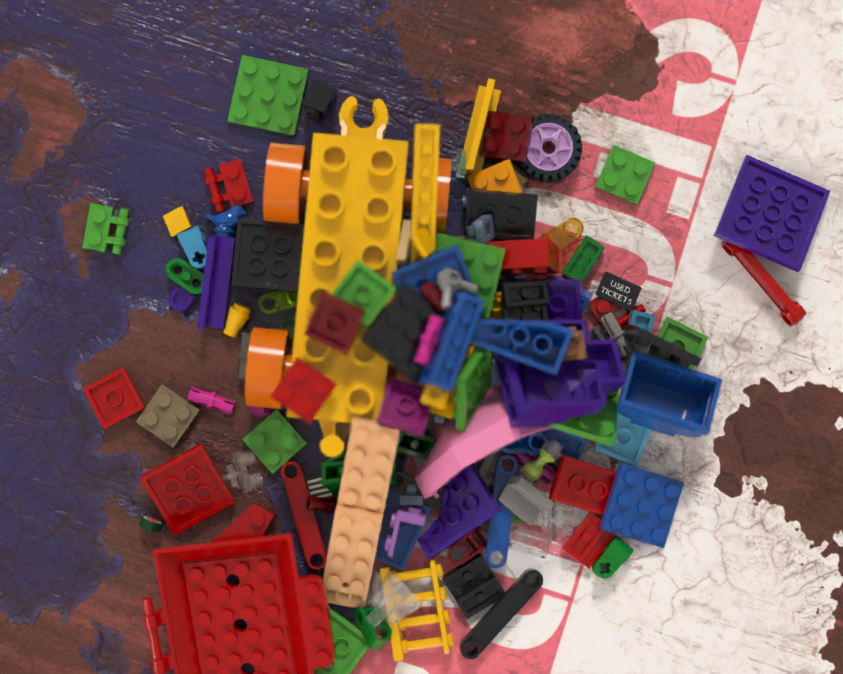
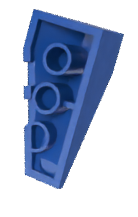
(530, 342)
(531, 444)

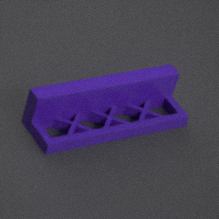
(216, 282)

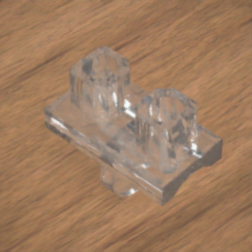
(247, 481)
(553, 521)

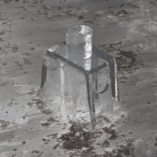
(524, 540)
(392, 601)

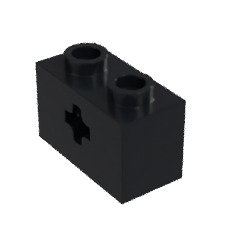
(319, 100)

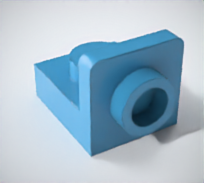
(641, 320)

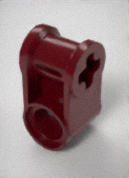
(469, 546)

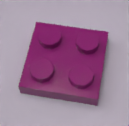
(403, 407)

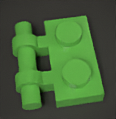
(99, 227)

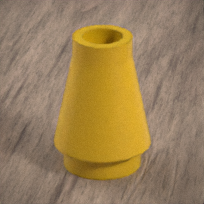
(236, 319)

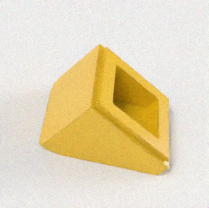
(177, 221)
(422, 242)

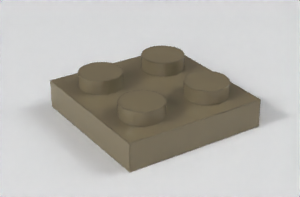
(168, 415)

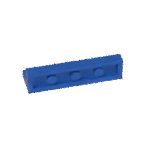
(453, 341)

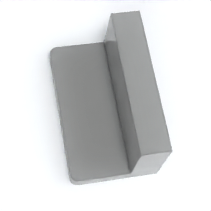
(524, 499)

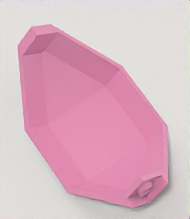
(458, 449)

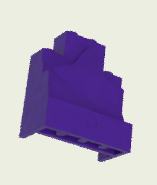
(578, 389)

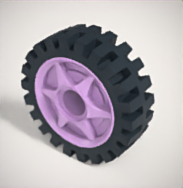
(566, 152)

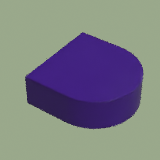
(181, 299)

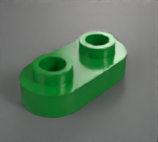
(186, 277)

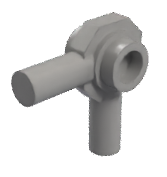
(450, 281)

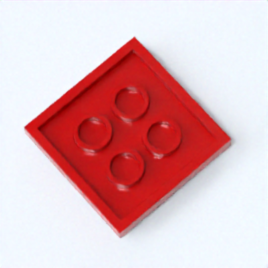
(187, 489)

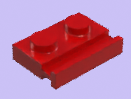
(588, 540)

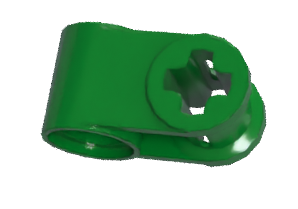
(615, 555)
(369, 631)

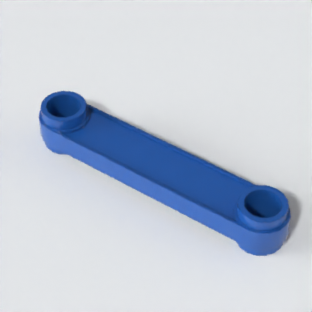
(500, 523)

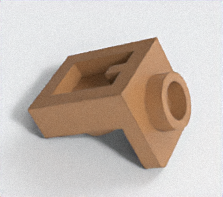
(577, 346)

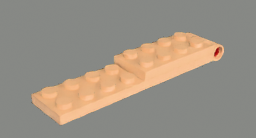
(359, 512)

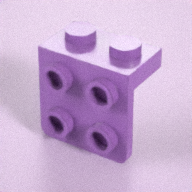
(411, 515)

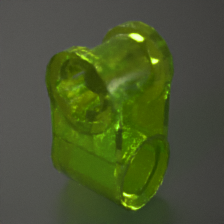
(282, 302)

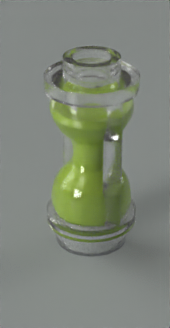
(533, 469)

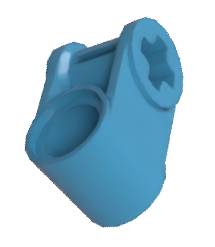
(194, 244)

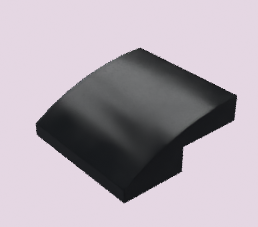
(524, 300)
(473, 585)

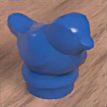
(227, 221)

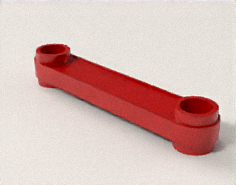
(791, 311)
(304, 519)

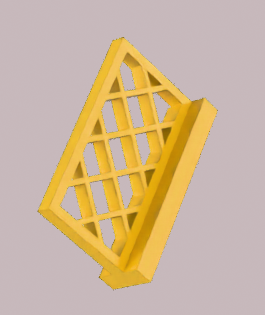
(486, 100)

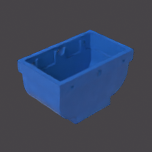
(668, 396)

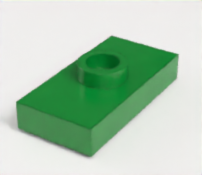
(583, 259)

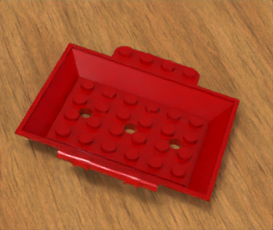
(283, 611)

